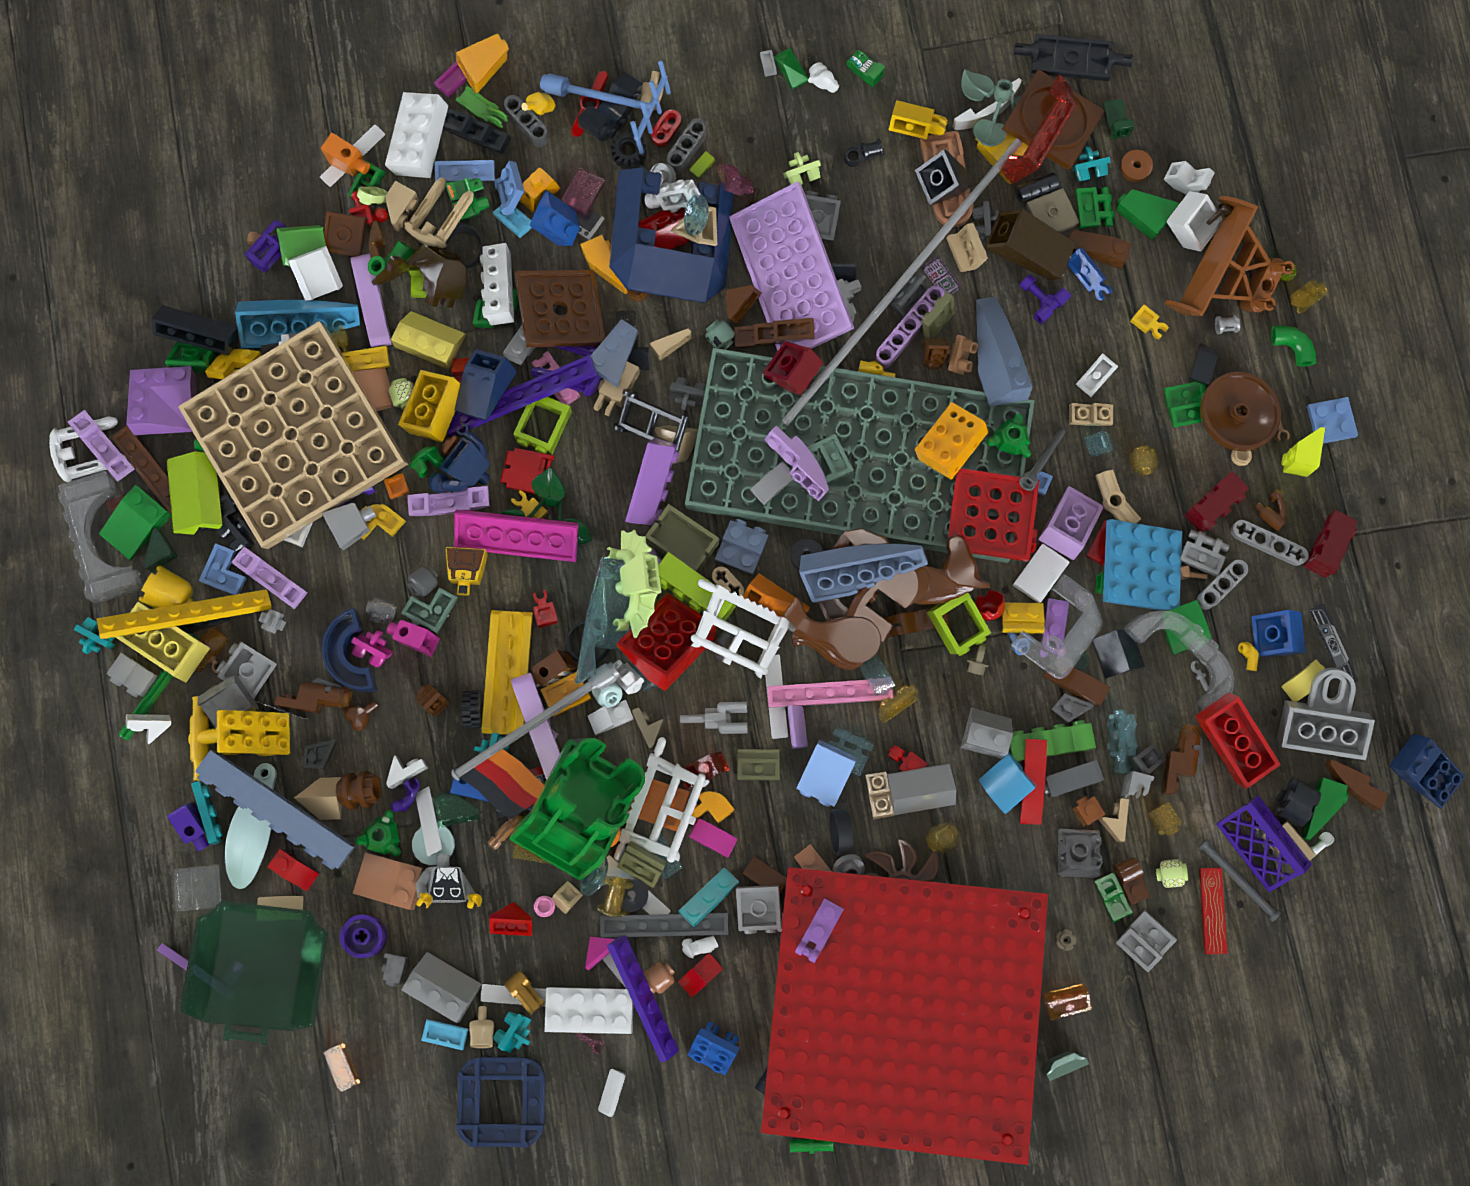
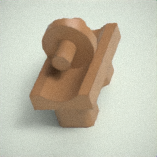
(959, 354)

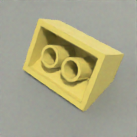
(428, 339)

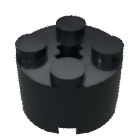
(1297, 802)

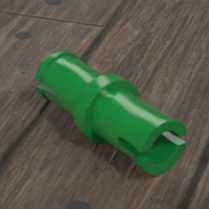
(810, 1145)

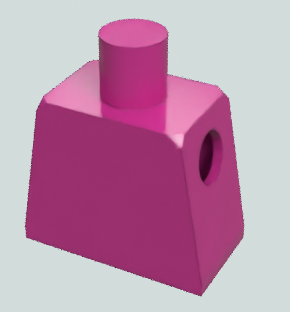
(413, 637)

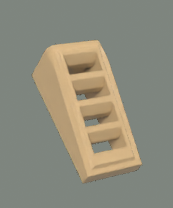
(668, 344)

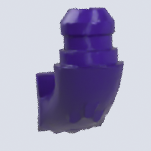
(405, 803)

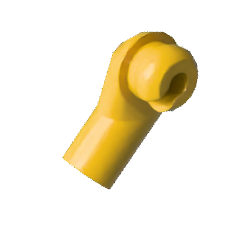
(1250, 653)

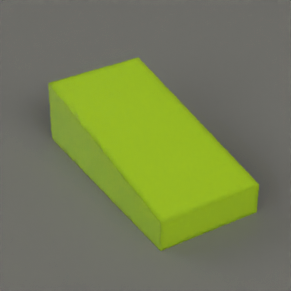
(702, 164)

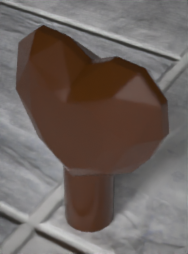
(359, 715)

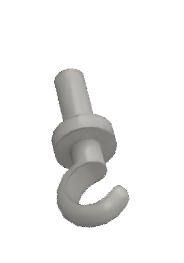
(1200, 676)

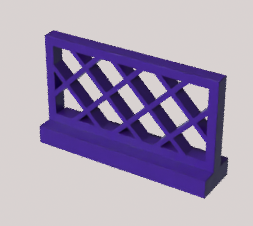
(1279, 838)

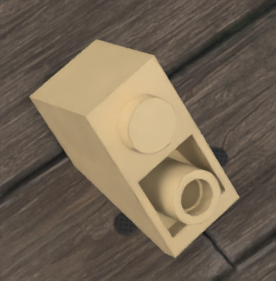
(400, 203)

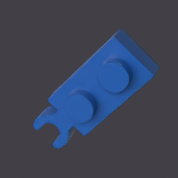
(1088, 273)

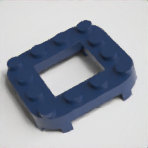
(469, 1102)

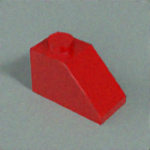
(293, 869)

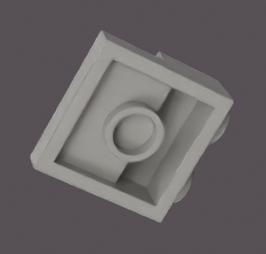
(249, 667)
(759, 909)

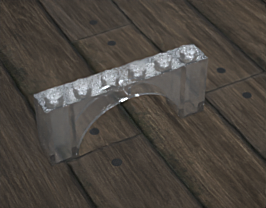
(81, 501)

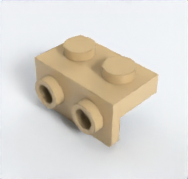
(967, 248)

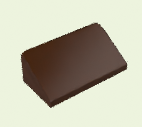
(764, 874)

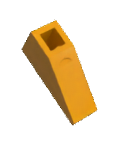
(598, 257)

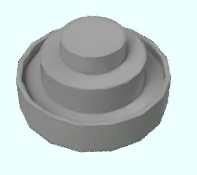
(666, 171)
(849, 864)

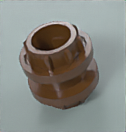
(355, 790)

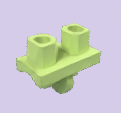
(811, 169)

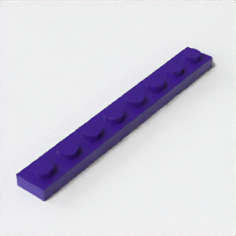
(530, 392)

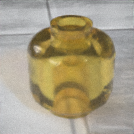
(1143, 460)
(942, 837)

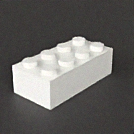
(416, 135)
(588, 1010)

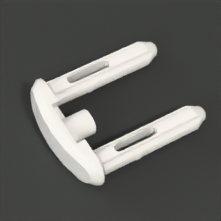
(61, 455)

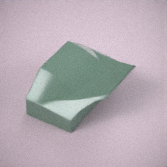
(1063, 1064)

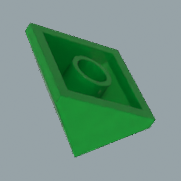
(188, 355)

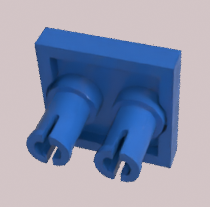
(713, 1050)

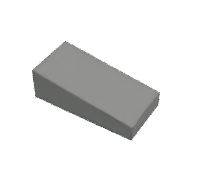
(768, 63)

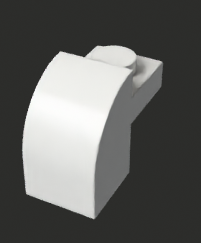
(1185, 178)

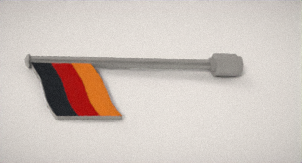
(506, 779)

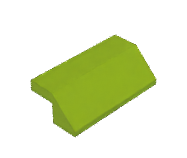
(193, 493)

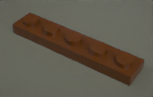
(144, 464)

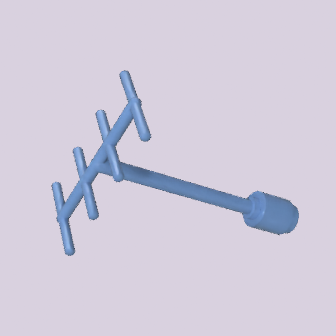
(561, 86)

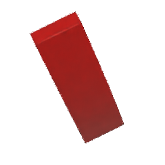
(1035, 768)

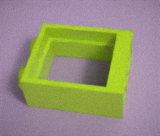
(541, 446)
(936, 613)

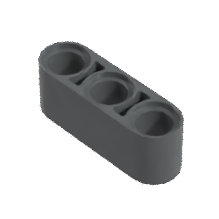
(528, 129)
(687, 137)

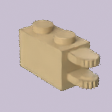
(613, 394)

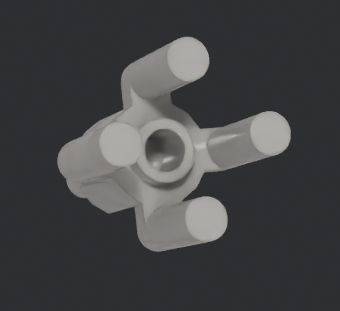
(719, 718)

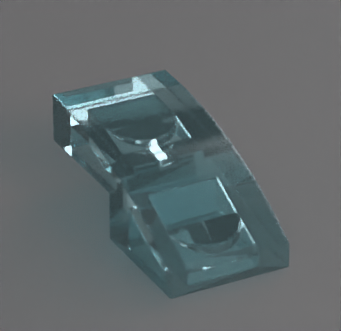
(877, 675)

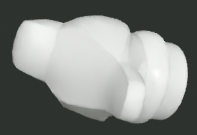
(822, 78)

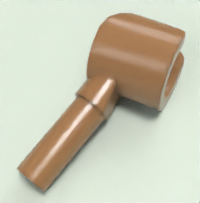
(253, 236)
(1281, 430)
(1185, 573)

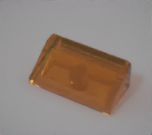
(1067, 1001)
(341, 1067)

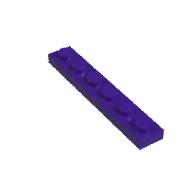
(642, 998)

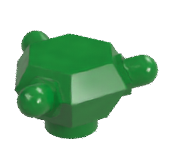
(1012, 437)
(381, 835)

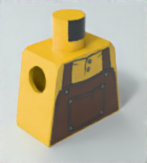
(465, 567)

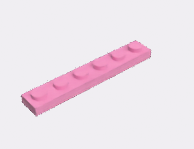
(823, 693)

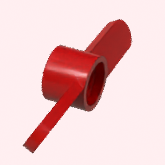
(598, 85)

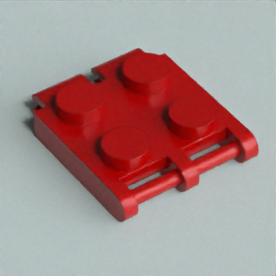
(524, 468)

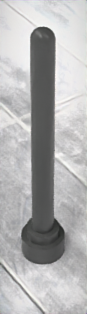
(1030, 479)

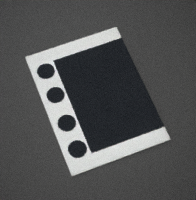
(589, 223)

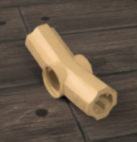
(1110, 488)

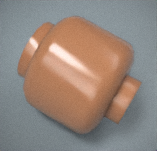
(659, 977)

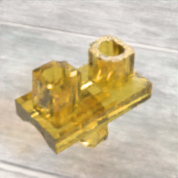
(1308, 295)

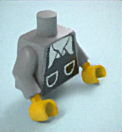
(445, 885)

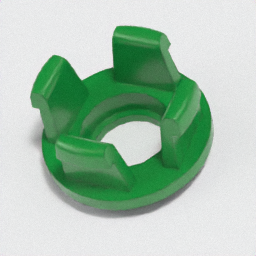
(419, 459)

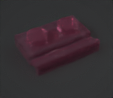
(583, 191)

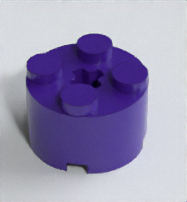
(375, 939)

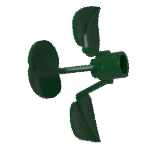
(552, 490)

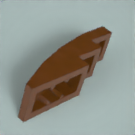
(774, 333)

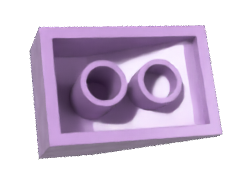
(1071, 523)

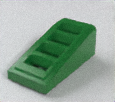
(375, 180)

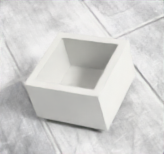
(1190, 220)

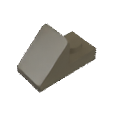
(649, 732)

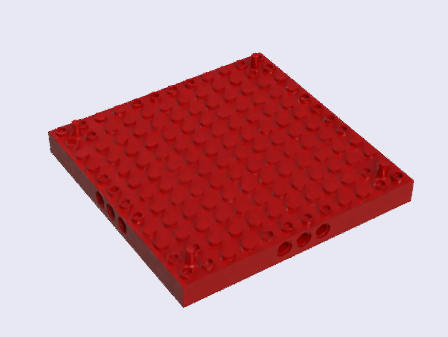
(910, 1017)

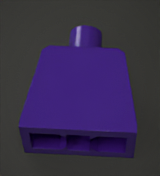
(183, 819)

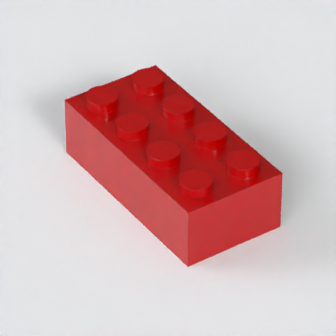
(1237, 740)

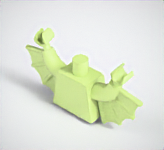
(638, 581)

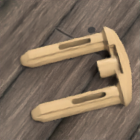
(425, 235)

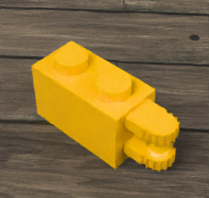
(916, 120)

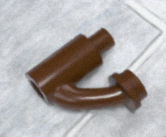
(1270, 516)

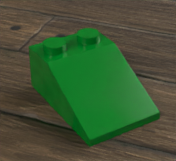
(133, 522)

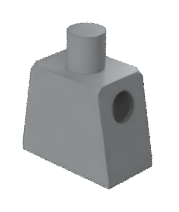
(348, 523)

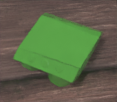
(299, 240)

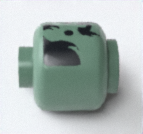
(720, 334)

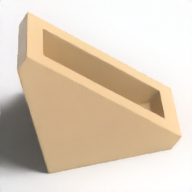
(707, 236)
(689, 439)
(321, 799)

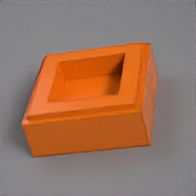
(396, 486)

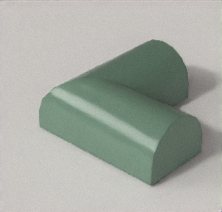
(431, 615)

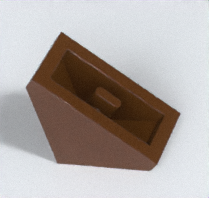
(740, 301)

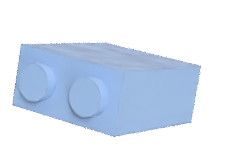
(826, 773)

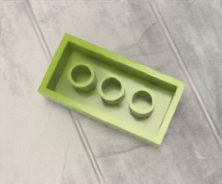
(684, 586)

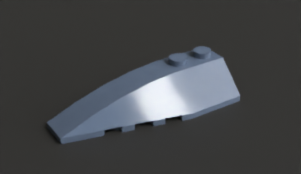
(999, 356)
(848, 569)

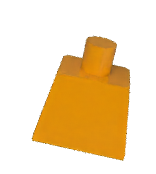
(535, 187)

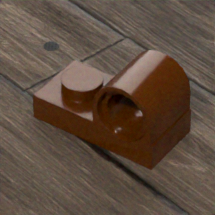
(1130, 878)

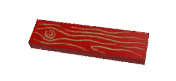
(1213, 911)

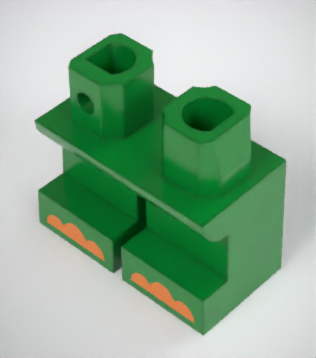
(458, 188)

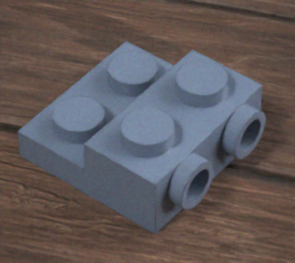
(742, 546)

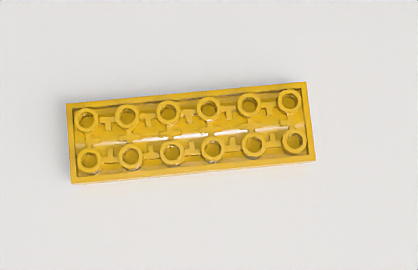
(506, 660)

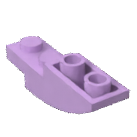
(805, 466)

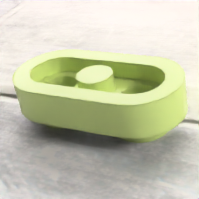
(371, 195)

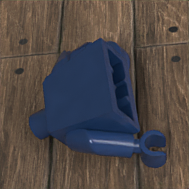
(465, 463)

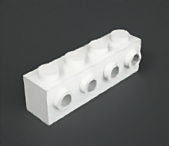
(497, 284)

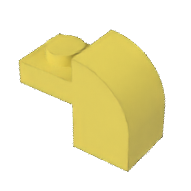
(1300, 684)

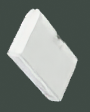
(1041, 573)

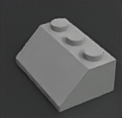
(441, 987)

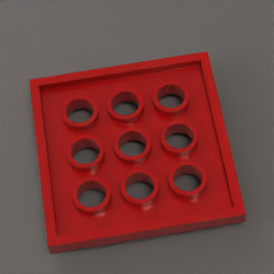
(1001, 526)

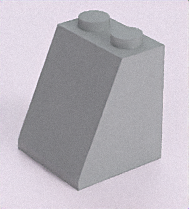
(988, 733)

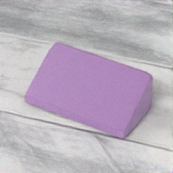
(797, 726)

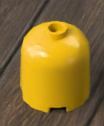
(166, 589)

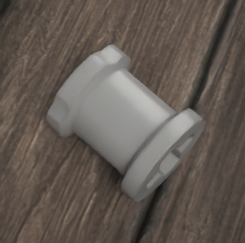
(1227, 324)

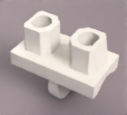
(629, 678)

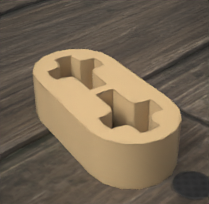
(729, 577)

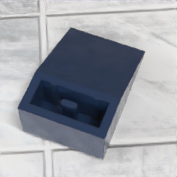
(483, 384)
(1427, 770)

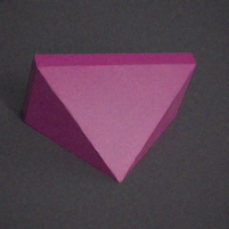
(597, 951)

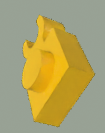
(1146, 320)
(528, 506)

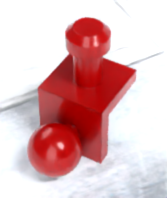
(363, 210)

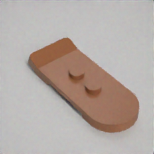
(952, 143)

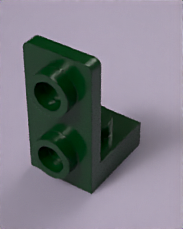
(1116, 119)

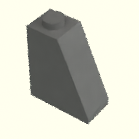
(1073, 779)

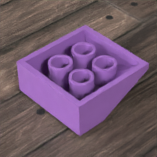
(156, 397)

